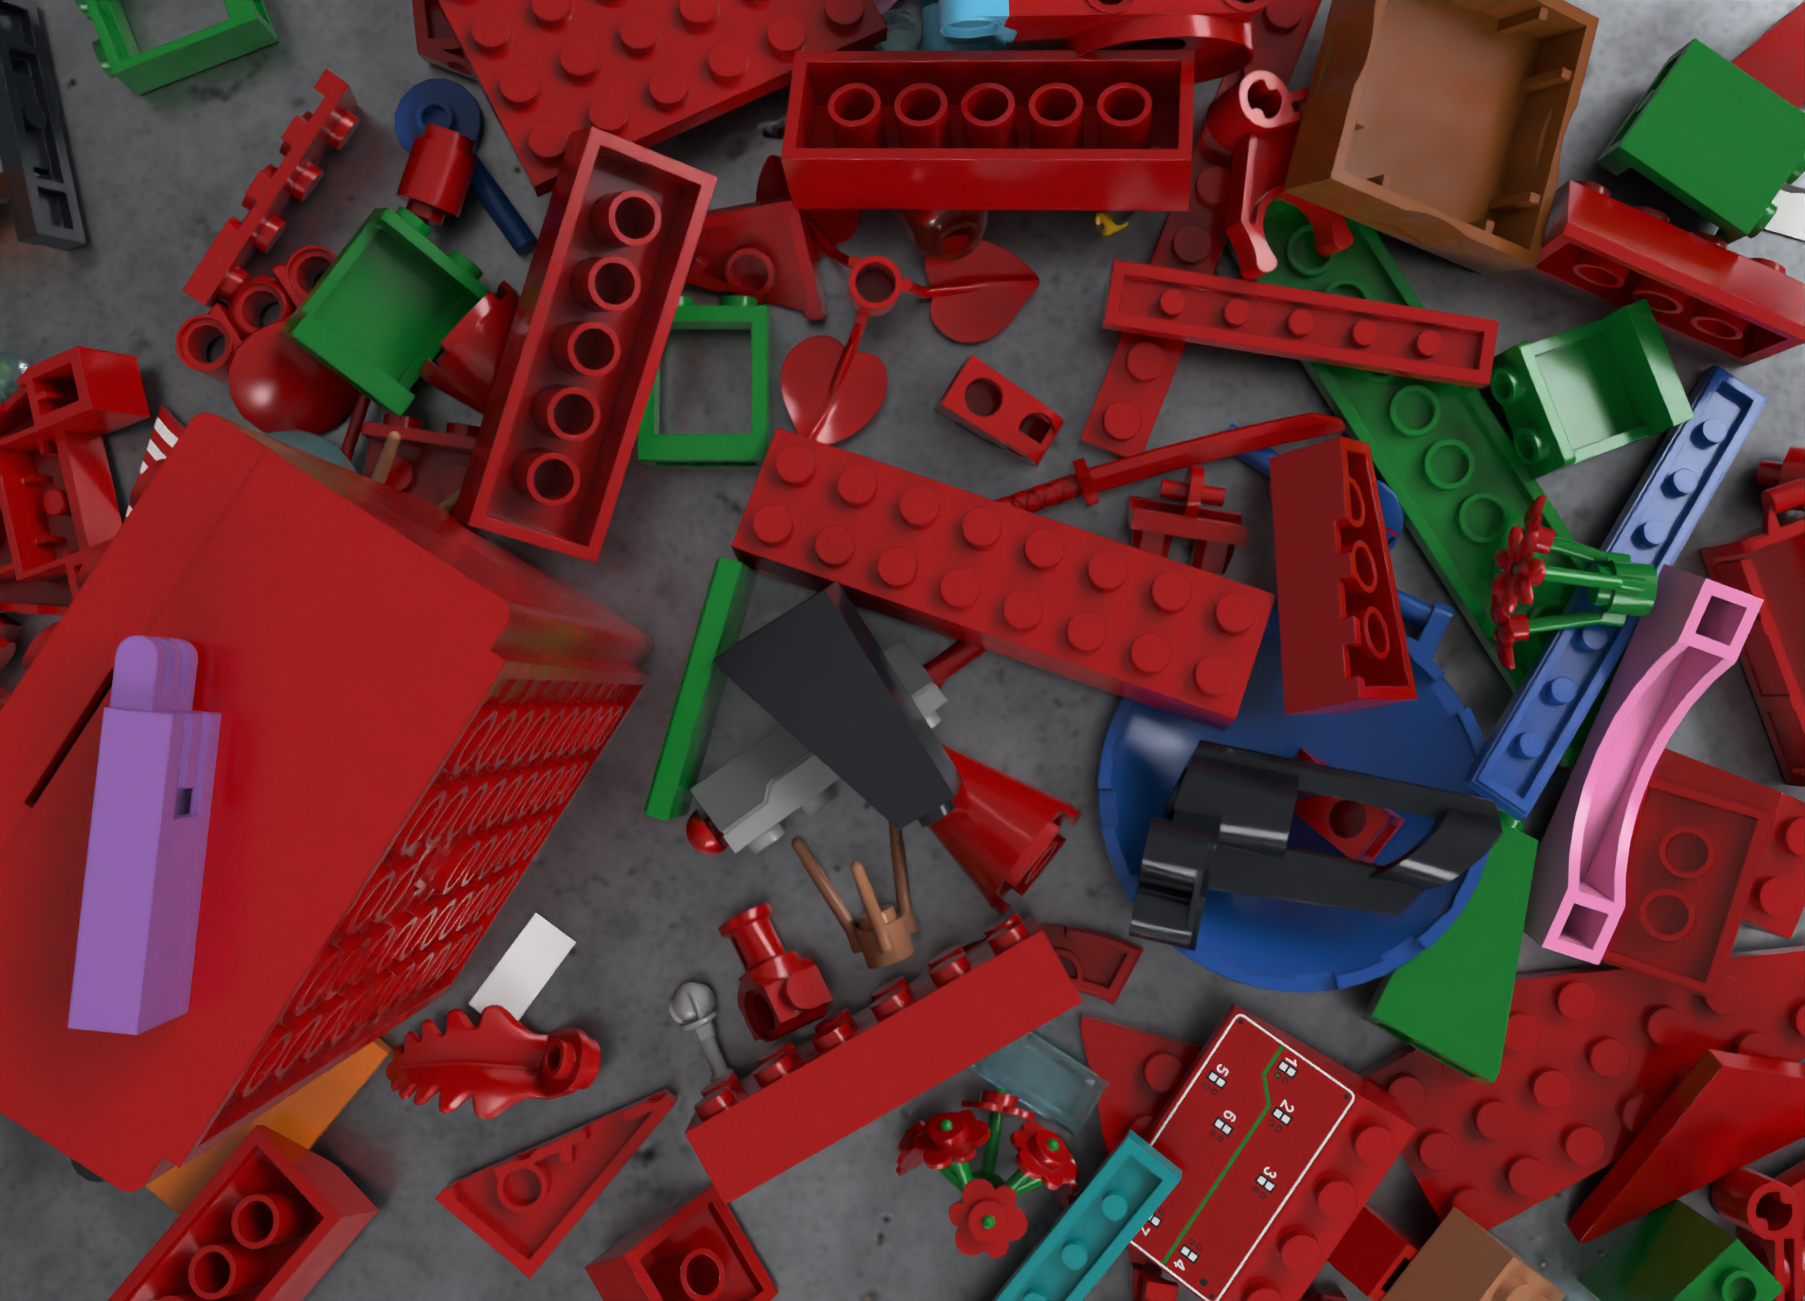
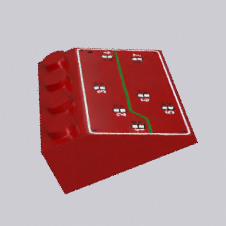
(1272, 1163)

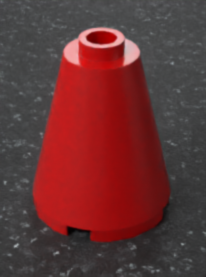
(474, 350)
(1001, 829)

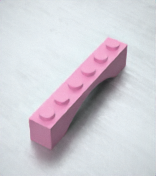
(1665, 669)

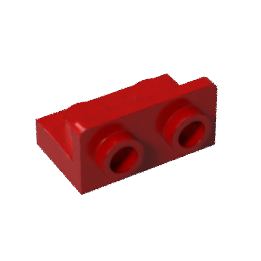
(426, 461)

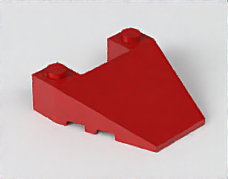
(57, 472)

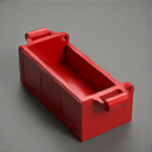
(1772, 567)

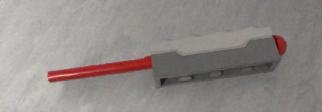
(781, 774)

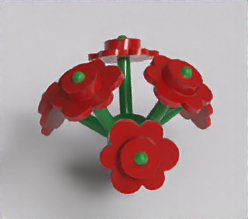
(987, 1205)

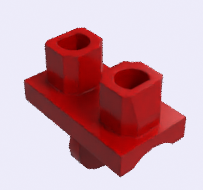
(1212, 529)

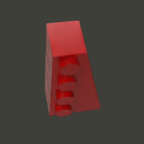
(1335, 583)

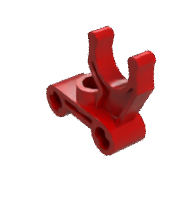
(1261, 127)
(1769, 1221)

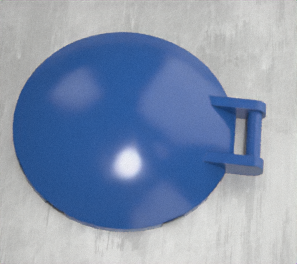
(1287, 942)

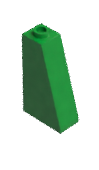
(1461, 988)

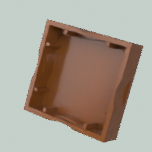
(1444, 122)

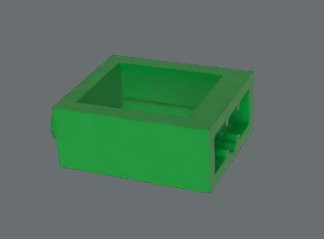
(142, 72)
(717, 450)

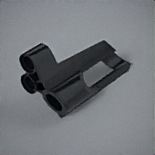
(1232, 829)

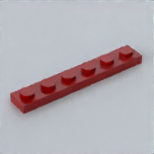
(1300, 324)

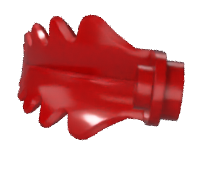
(491, 1063)

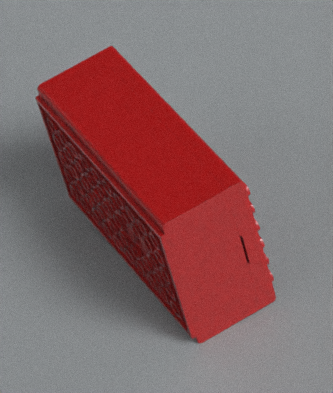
(383, 777)

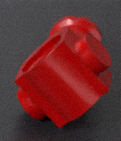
(778, 986)

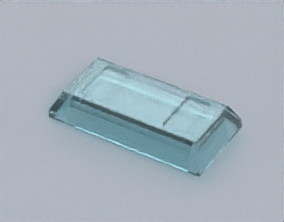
(1045, 1080)

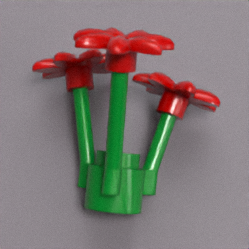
(1615, 585)

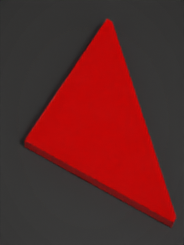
(1710, 1125)

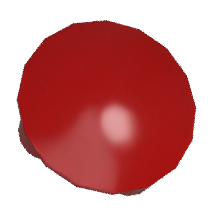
(284, 386)

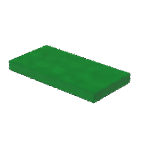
(700, 690)

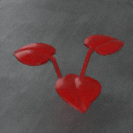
(838, 390)

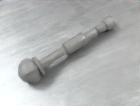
(693, 1009)

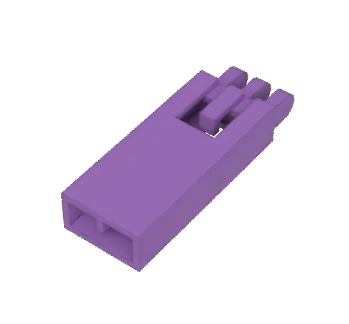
(145, 843)

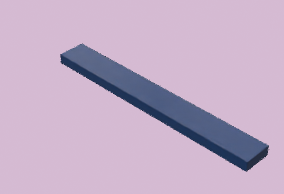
(1578, 660)

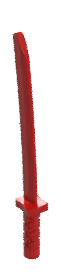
(1171, 457)

